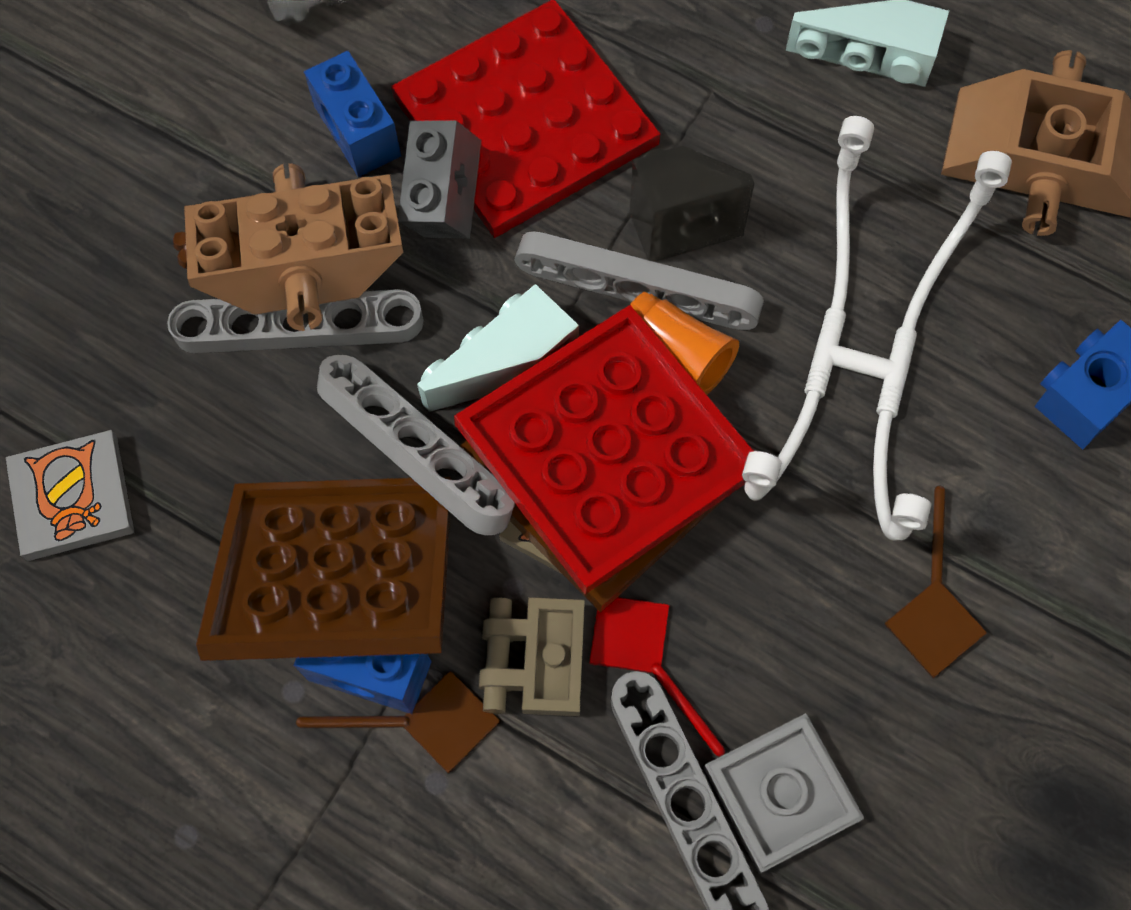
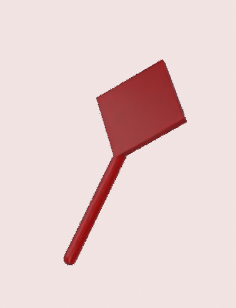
(632, 638)

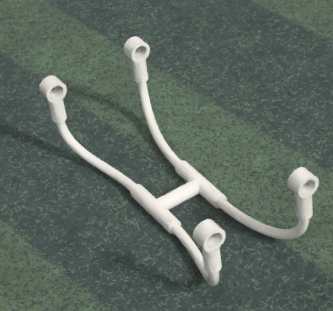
(764, 469)

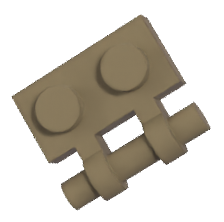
(551, 656)

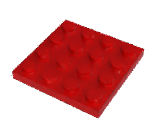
(539, 105)
(606, 447)

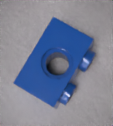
(353, 113)
(1079, 404)
(377, 678)

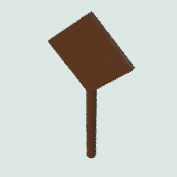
(934, 622)
(444, 722)

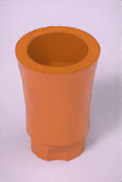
(697, 347)

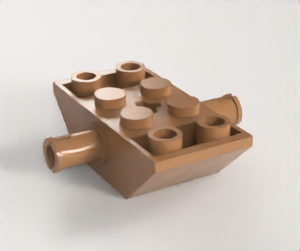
(1061, 133)
(293, 244)

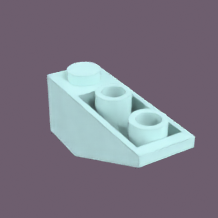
(874, 37)
(492, 355)

